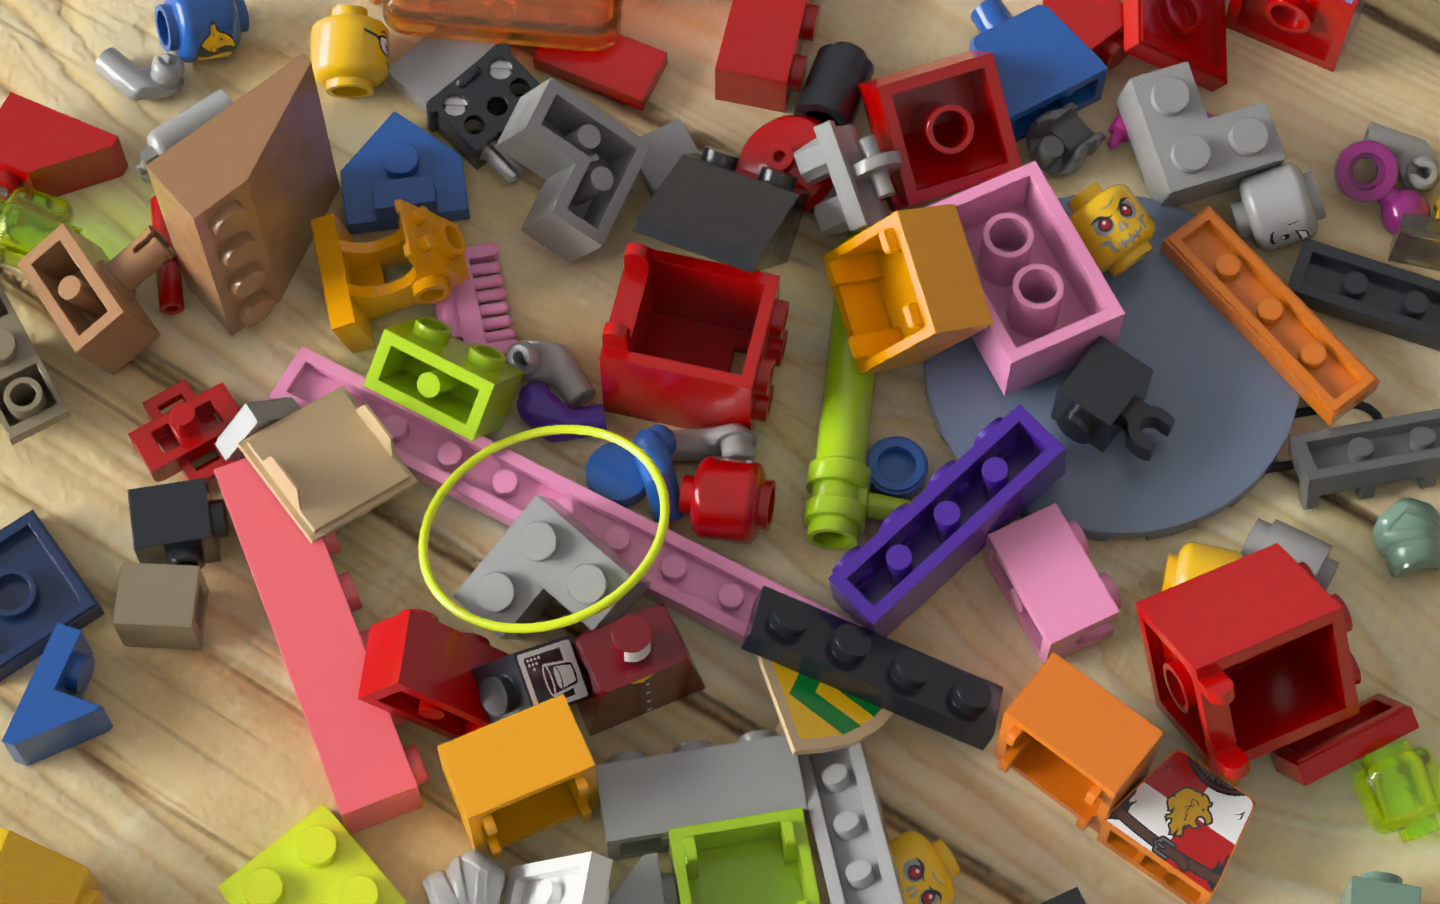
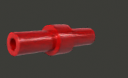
(169, 274)

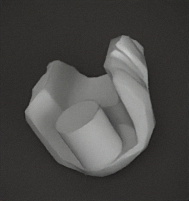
(466, 881)

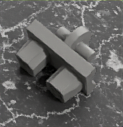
(857, 173)

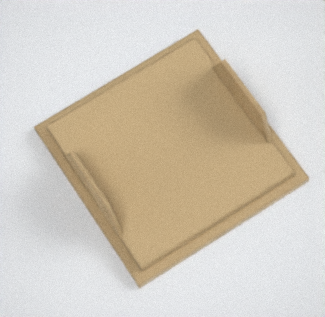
(328, 463)

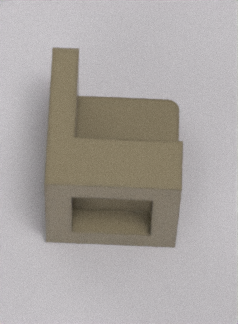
(161, 606)

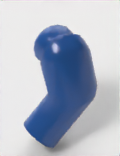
(659, 444)

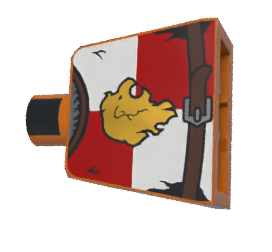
(1180, 826)

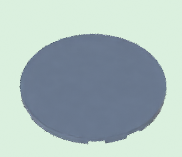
(1217, 387)

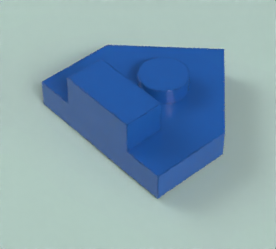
(402, 165)

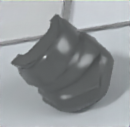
(1061, 140)

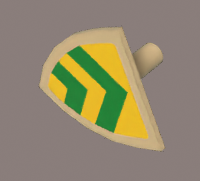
(817, 715)

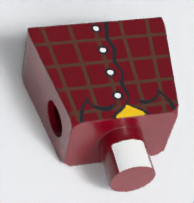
(634, 668)

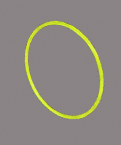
(578, 616)

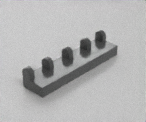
(1366, 456)

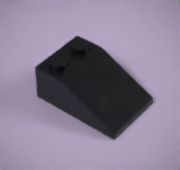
(726, 211)

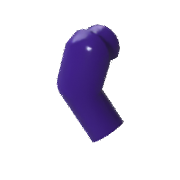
(542, 408)

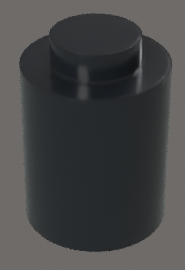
(833, 82)

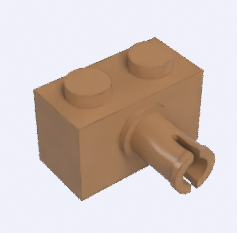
(96, 296)

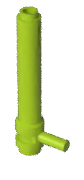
(839, 474)

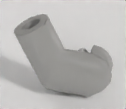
(1414, 157)

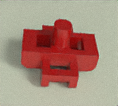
(184, 431)

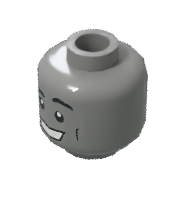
(1278, 207)

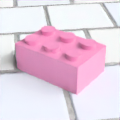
(1036, 279)

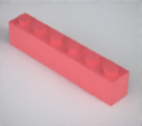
(323, 654)

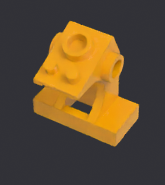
(356, 274)

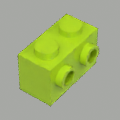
(444, 377)

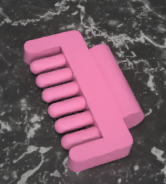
(463, 310)

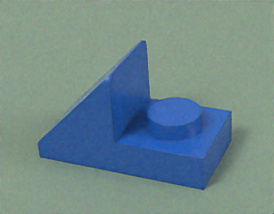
(48, 713)

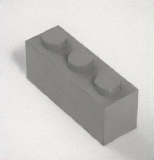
(694, 786)

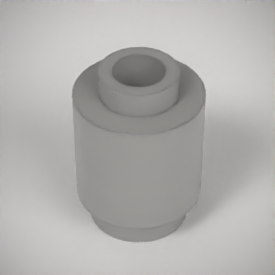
(1297, 544)

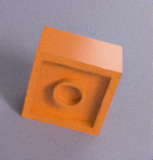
(1076, 742)

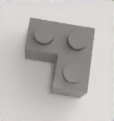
(1182, 149)
(585, 166)
(545, 559)

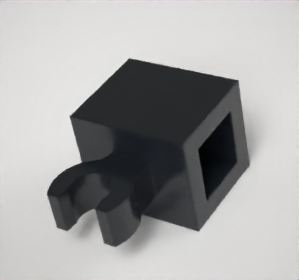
(1108, 396)

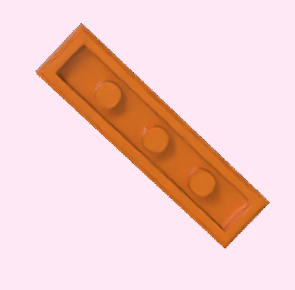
(1270, 315)

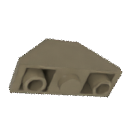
(26, 390)

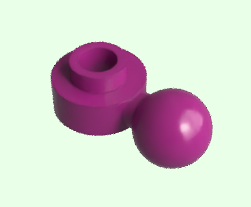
(1382, 186)

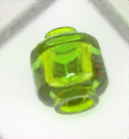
(27, 220)
(1400, 790)

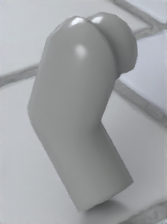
(141, 83)
(552, 365)
(723, 441)

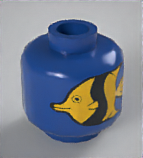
(201, 27)

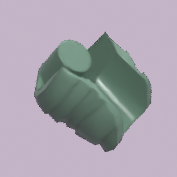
(1408, 536)

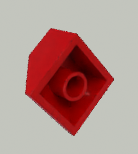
(945, 124)

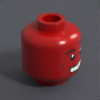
(728, 499)

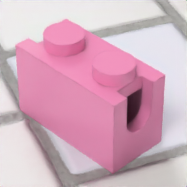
(1052, 582)

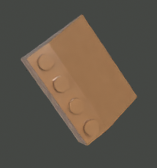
(245, 195)

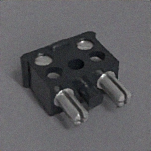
(477, 108)

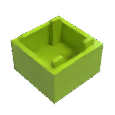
(744, 860)

